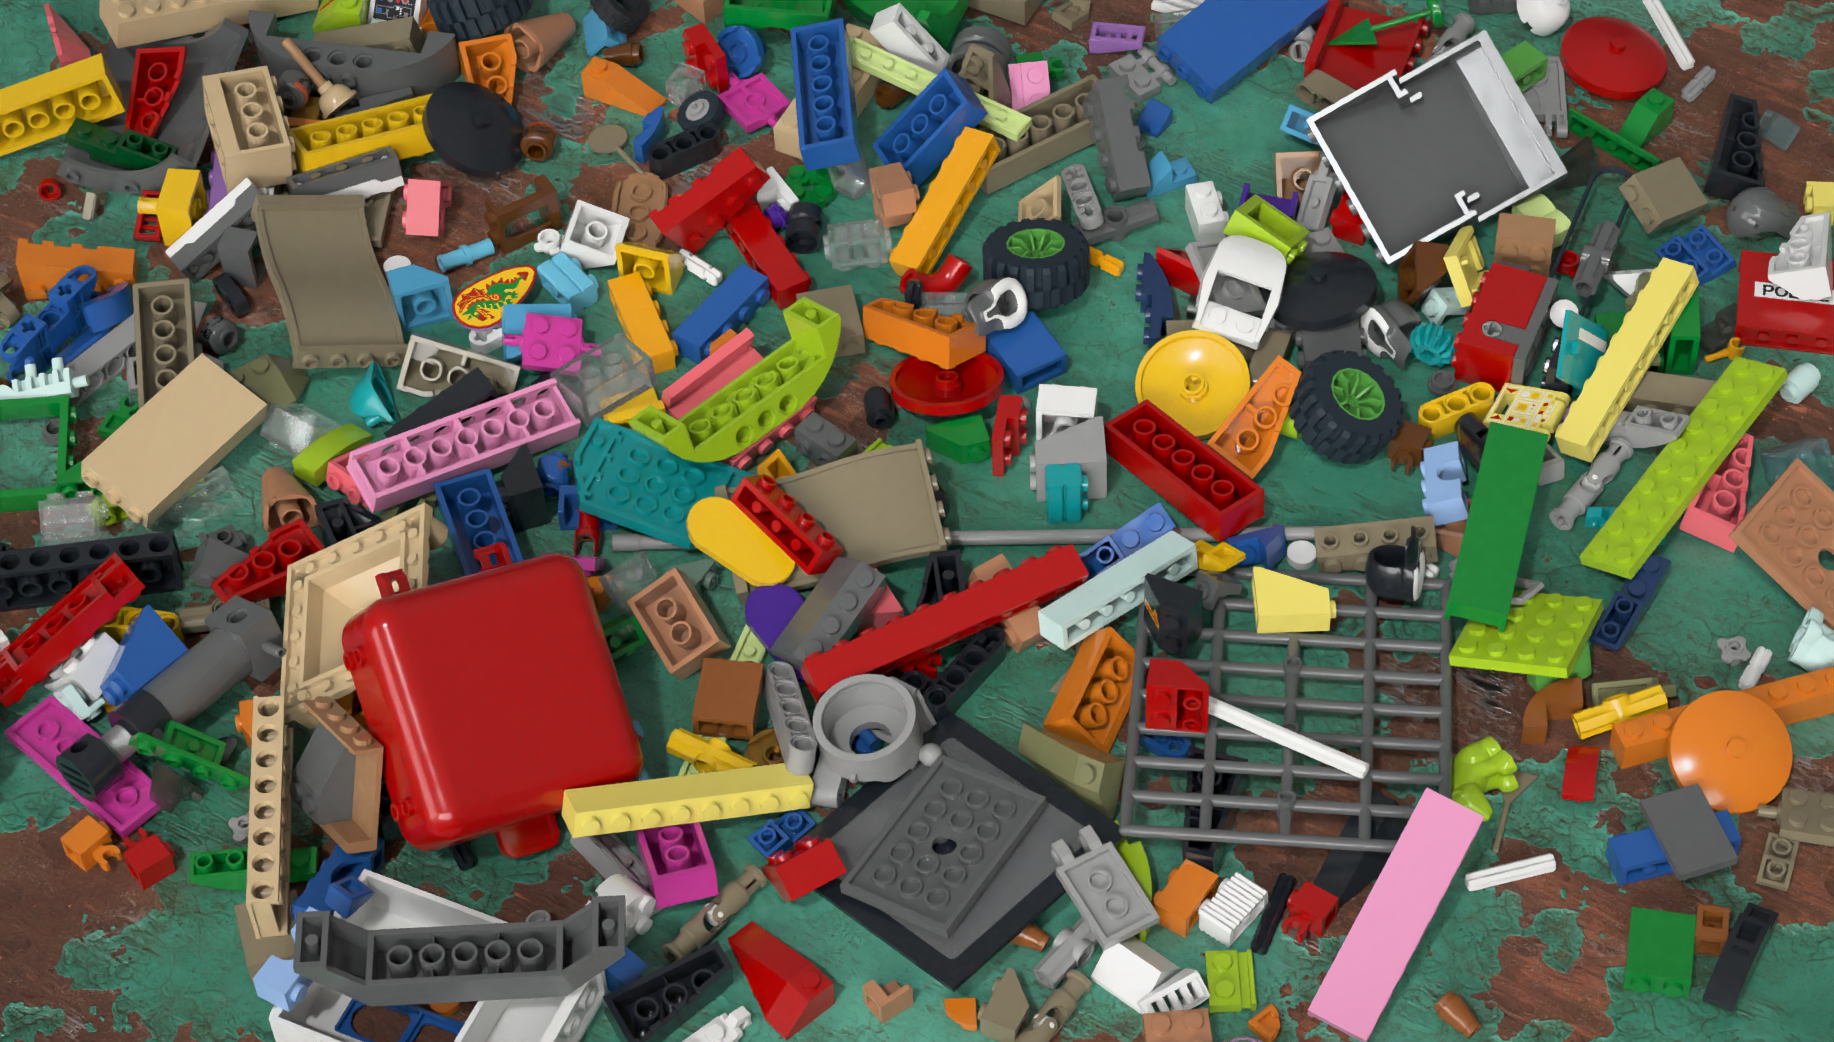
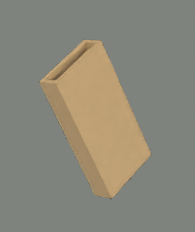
(173, 441)

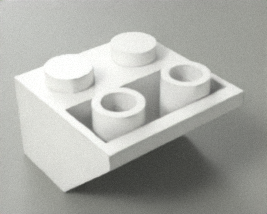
(85, 667)

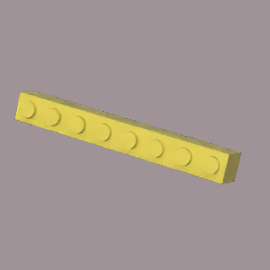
(1626, 359)
(684, 799)

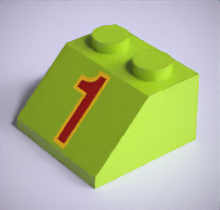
(341, 14)

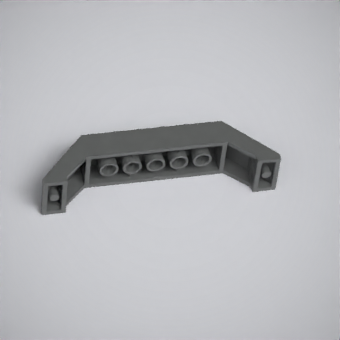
(461, 960)

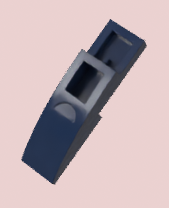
(1154, 298)
(1630, 604)

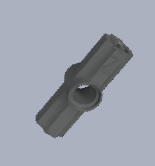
(1121, 220)
(1596, 259)

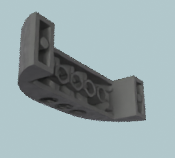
(358, 67)

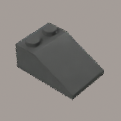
(324, 779)

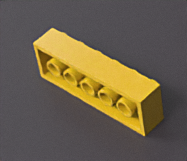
(52, 101)
(362, 132)

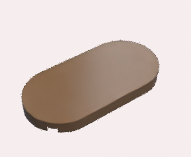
(635, 200)

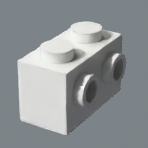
(1205, 211)

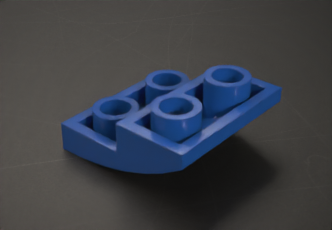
(1699, 250)

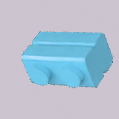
(568, 282)

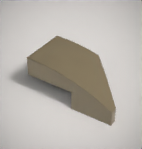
(1072, 13)

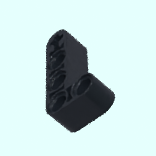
(962, 675)

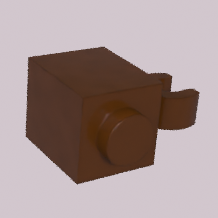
(1409, 446)

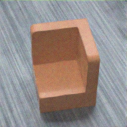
(887, 1000)

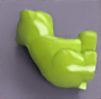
(1481, 769)

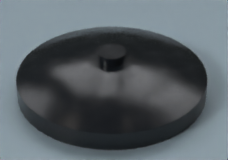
(473, 129)
(1325, 291)

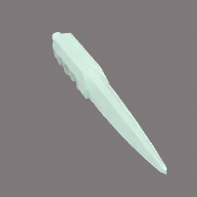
(61, 382)

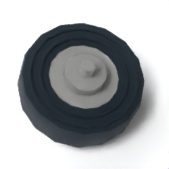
(699, 109)

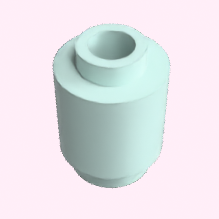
(1800, 383)

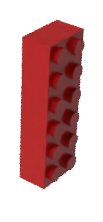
(1184, 470)

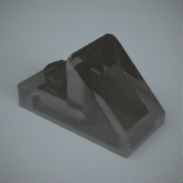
(170, 787)

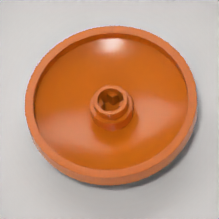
(1731, 749)

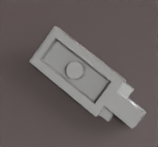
(1317, 199)

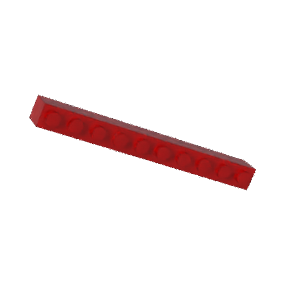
(948, 620)

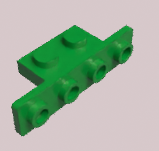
(192, 750)

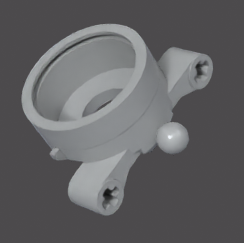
(858, 705)

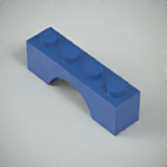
(335, 868)

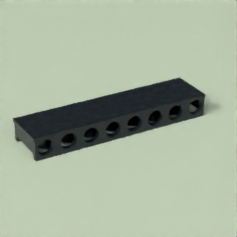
(47, 573)

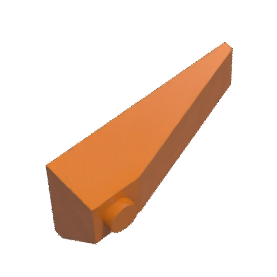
(490, 63)

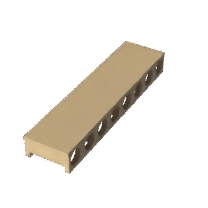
(269, 818)

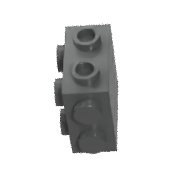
(1316, 342)

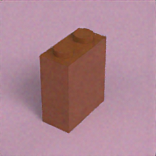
(728, 698)

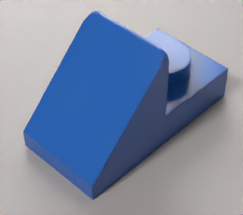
(1261, 546)

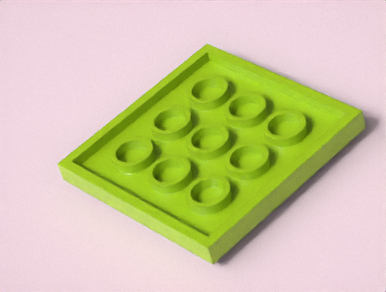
(1538, 637)

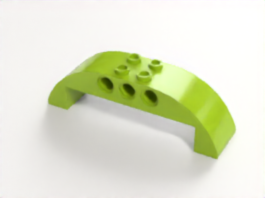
(755, 399)

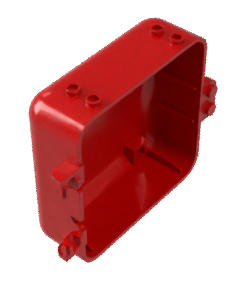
(490, 700)

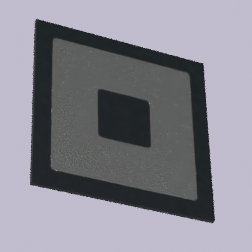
(1014, 896)

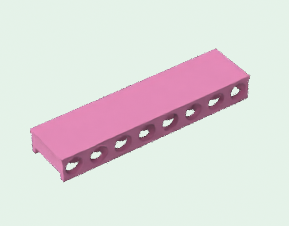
(461, 448)
(1395, 915)

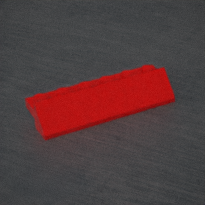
(66, 627)

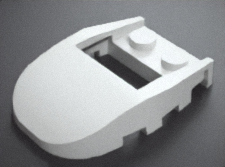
(1250, 262)

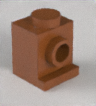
(1711, 929)

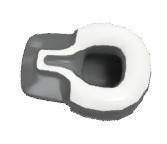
(987, 306)
(1388, 330)

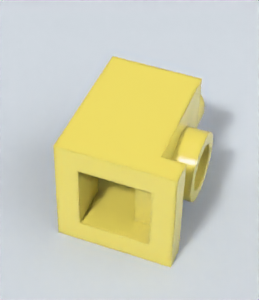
(1819, 198)

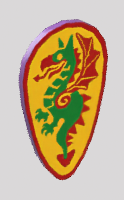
(481, 303)

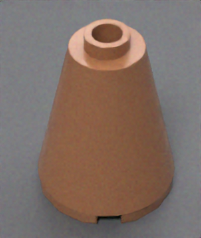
(540, 39)
(284, 500)

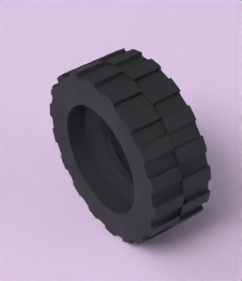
(622, 19)

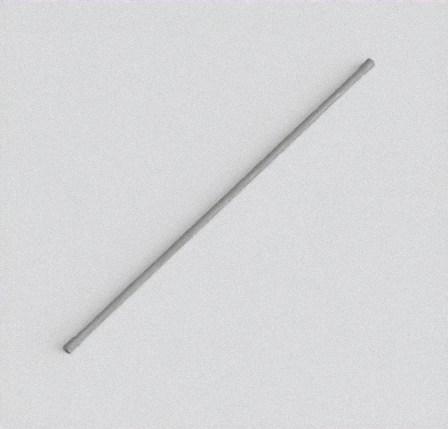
(640, 542)

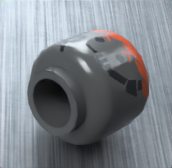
(294, 89)
(217, 334)

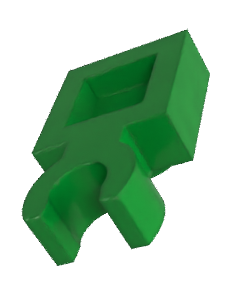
(115, 419)

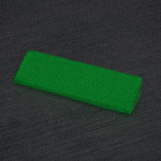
(1611, 142)

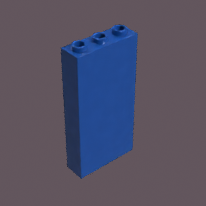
(1232, 38)

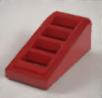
(142, 218)

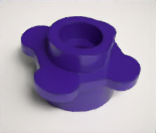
(777, 215)

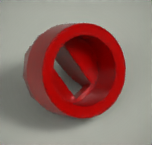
(44, 189)

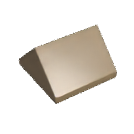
(1042, 202)

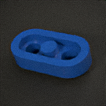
(1163, 745)

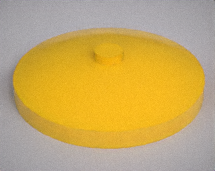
(1194, 379)

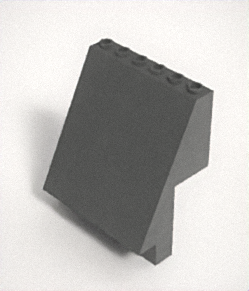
(1435, 148)

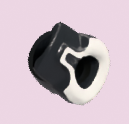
(1397, 570)

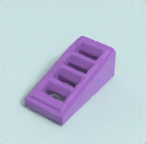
(1108, 37)

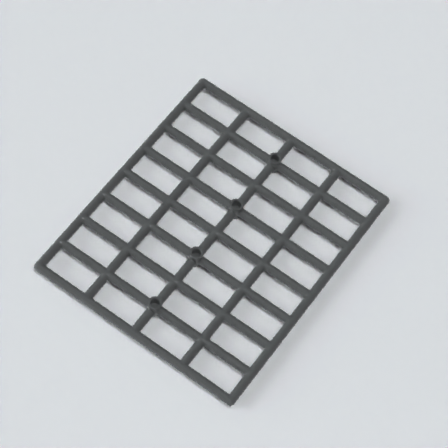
(1292, 672)

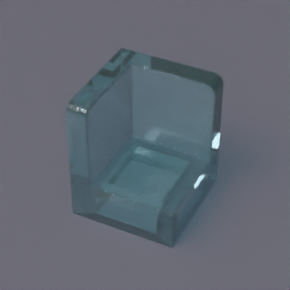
(1777, 129)

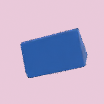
(80, 345)

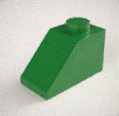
(1648, 118)
(960, 439)

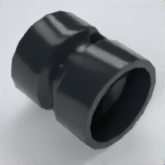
(804, 227)

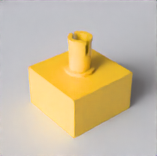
(179, 203)

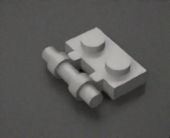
(1142, 83)

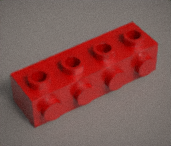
(786, 523)

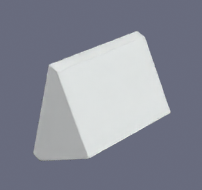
(1132, 971)

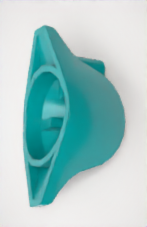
(373, 398)

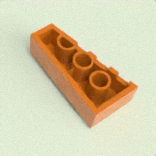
(45, 265)
(922, 332)

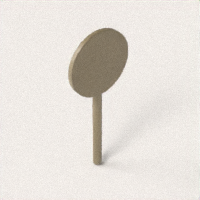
(611, 139)

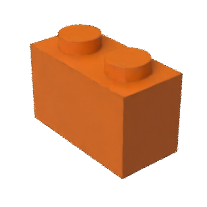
(1183, 896)

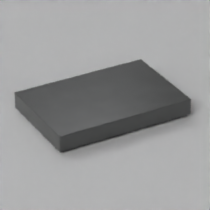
(1688, 832)

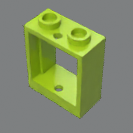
(1269, 225)

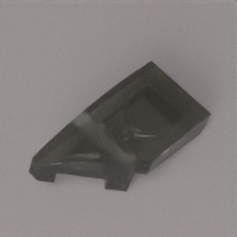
(1717, 333)

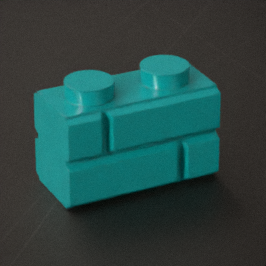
(1064, 493)

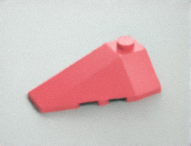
(67, 43)

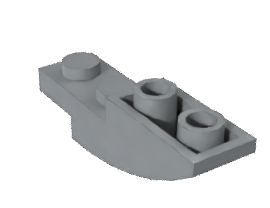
(1648, 427)

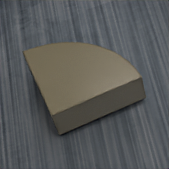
(92, 202)

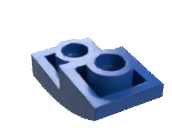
(654, 130)
(782, 833)

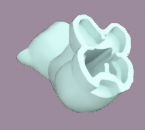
(1813, 643)

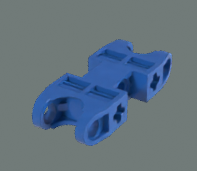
(40, 336)

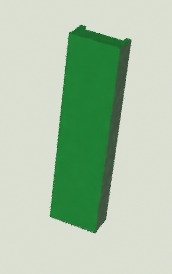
(1497, 525)

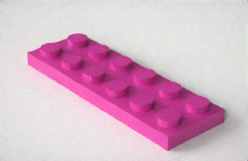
(50, 731)

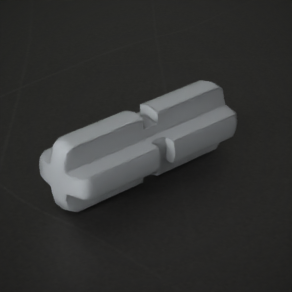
(1700, 81)

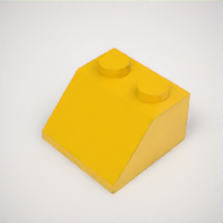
(657, 265)

